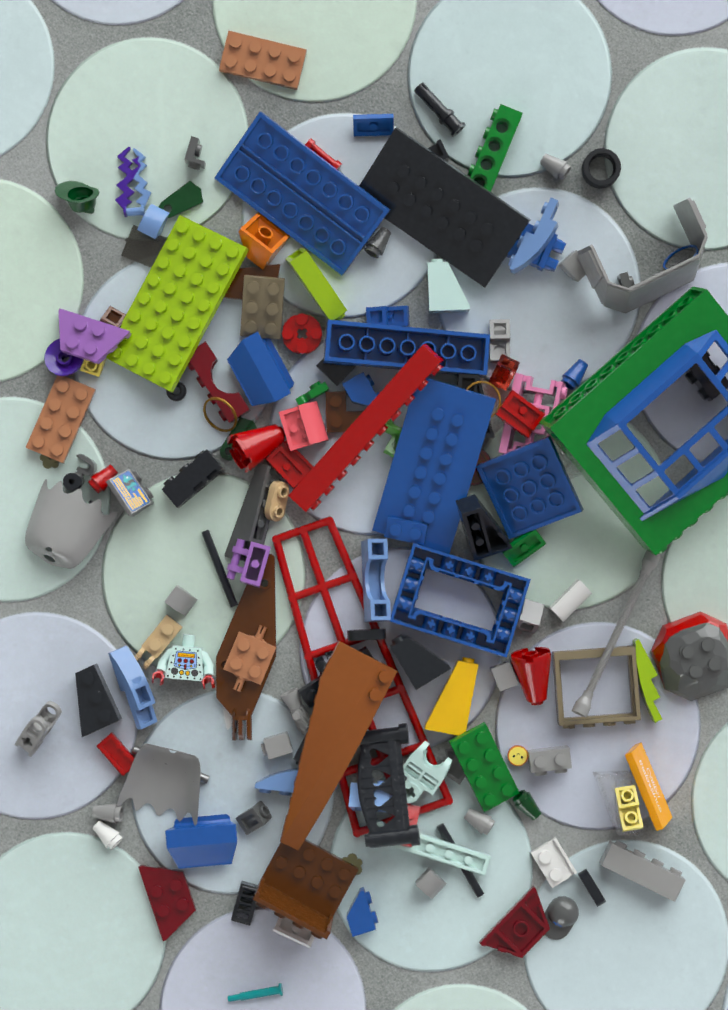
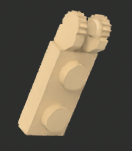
(159, 640)

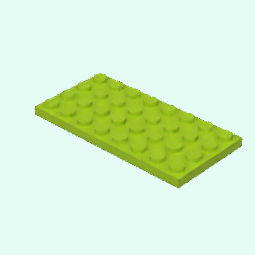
(177, 302)

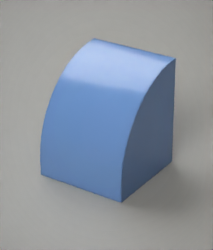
(153, 221)

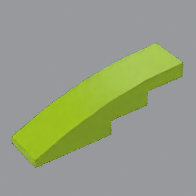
(645, 673)

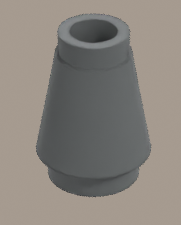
(377, 244)

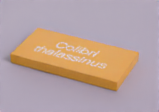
(648, 786)

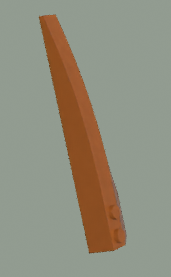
(342, 713)

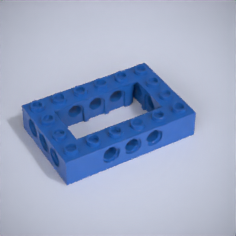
(508, 613)

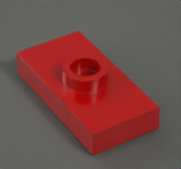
(116, 753)

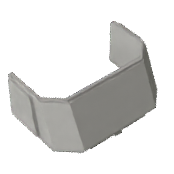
(628, 299)

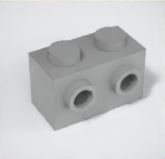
(549, 759)

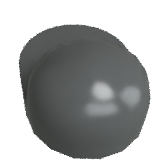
(561, 917)

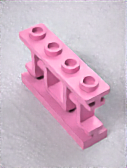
(518, 387)

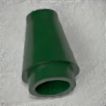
(526, 804)

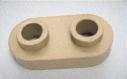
(276, 501)

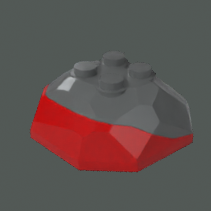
(692, 656)

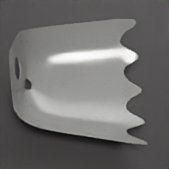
(65, 526)
(163, 785)

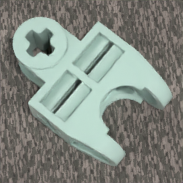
(422, 774)

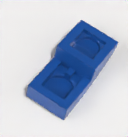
(388, 315)

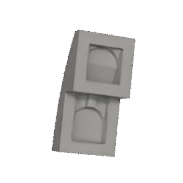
(499, 339)

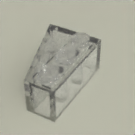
(607, 783)

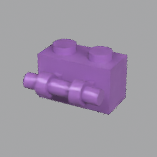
(254, 564)

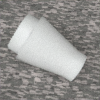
(108, 835)

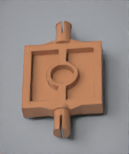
(250, 658)

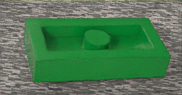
(524, 547)

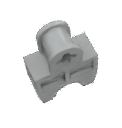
(38, 728)

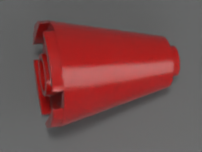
(255, 445)
(533, 672)

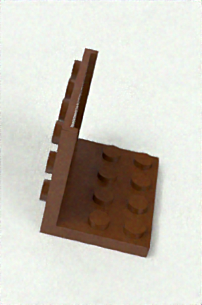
(305, 886)

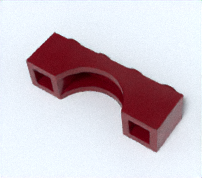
(203, 363)

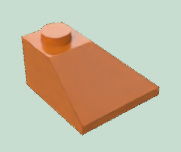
(262, 240)

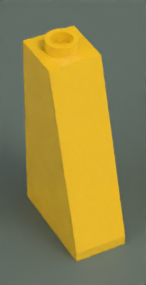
(454, 702)

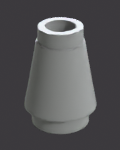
(556, 166)
(108, 812)
(480, 821)

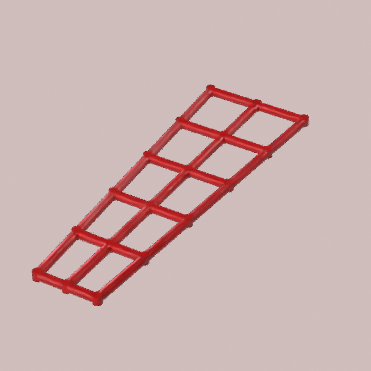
(309, 655)

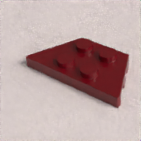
(168, 897)
(519, 926)

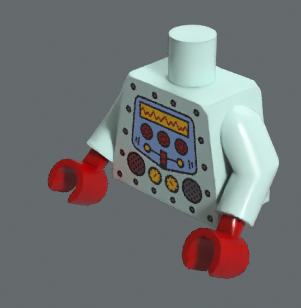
(185, 663)

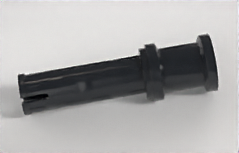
(445, 115)

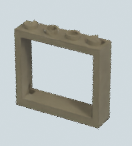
(606, 719)

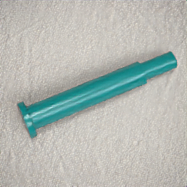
(257, 993)

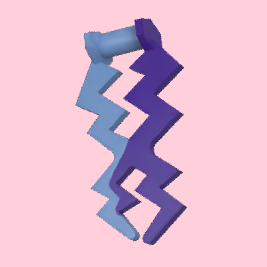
(132, 175)

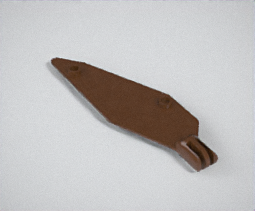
(254, 609)

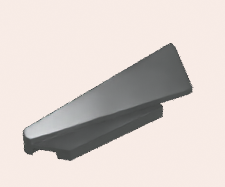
(251, 522)

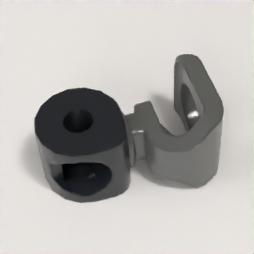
(75, 480)

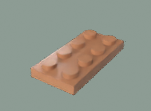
(262, 60)
(60, 418)

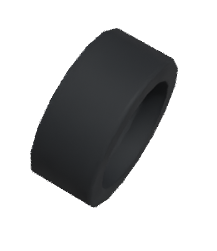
(602, 152)

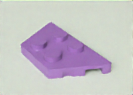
(88, 337)

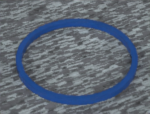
(684, 247)

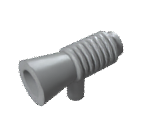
(297, 709)

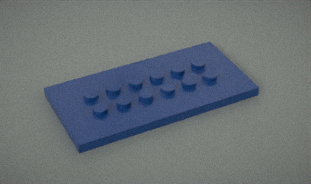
(301, 193)
(435, 460)

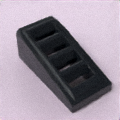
(248, 887)

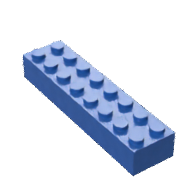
(394, 345)

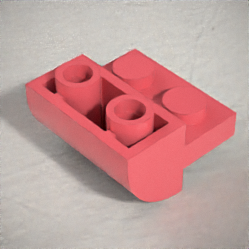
(303, 425)

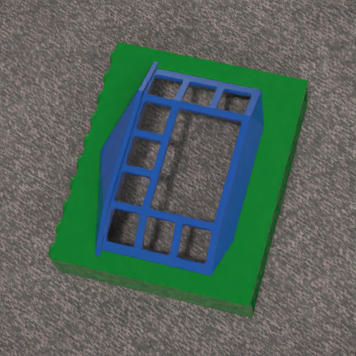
(621, 392)

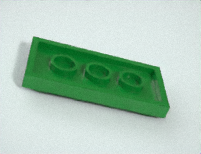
(484, 767)

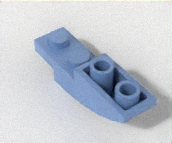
(531, 244)
(134, 683)
(279, 781)

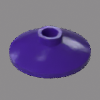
(55, 360)

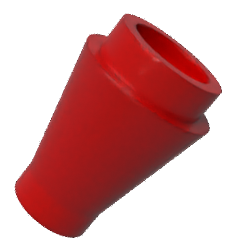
(98, 480)

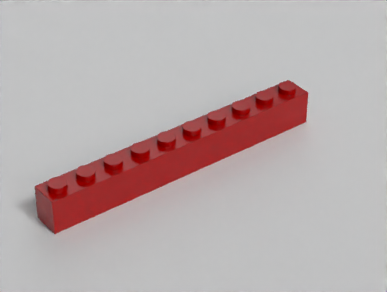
(366, 427)

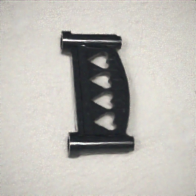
(397, 830)

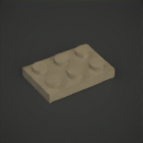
(262, 306)

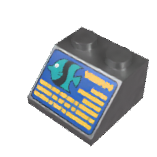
(130, 492)

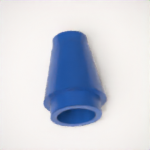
(574, 374)

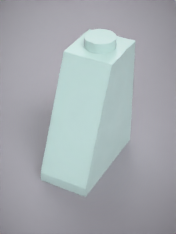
(444, 290)

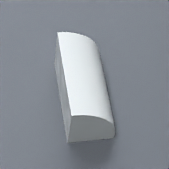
(570, 600)

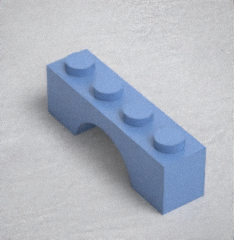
(375, 599)

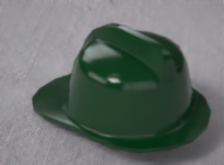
(78, 195)

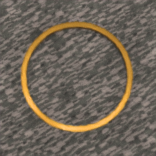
(494, 387)
(205, 414)

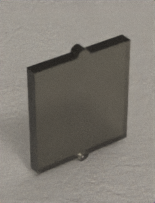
(142, 247)

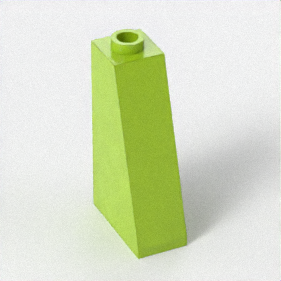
(316, 284)

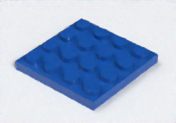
(529, 487)

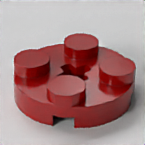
(313, 334)

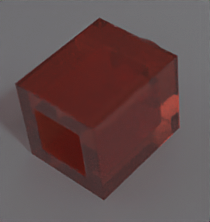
(504, 372)

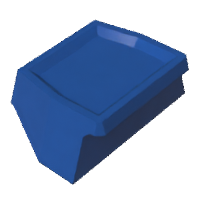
(260, 370)
(206, 844)

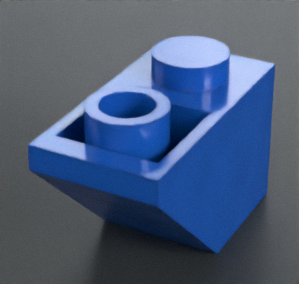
(360, 389)
(359, 914)

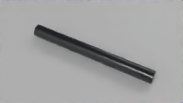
(219, 568)
(468, 874)

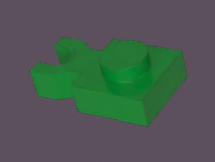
(315, 391)

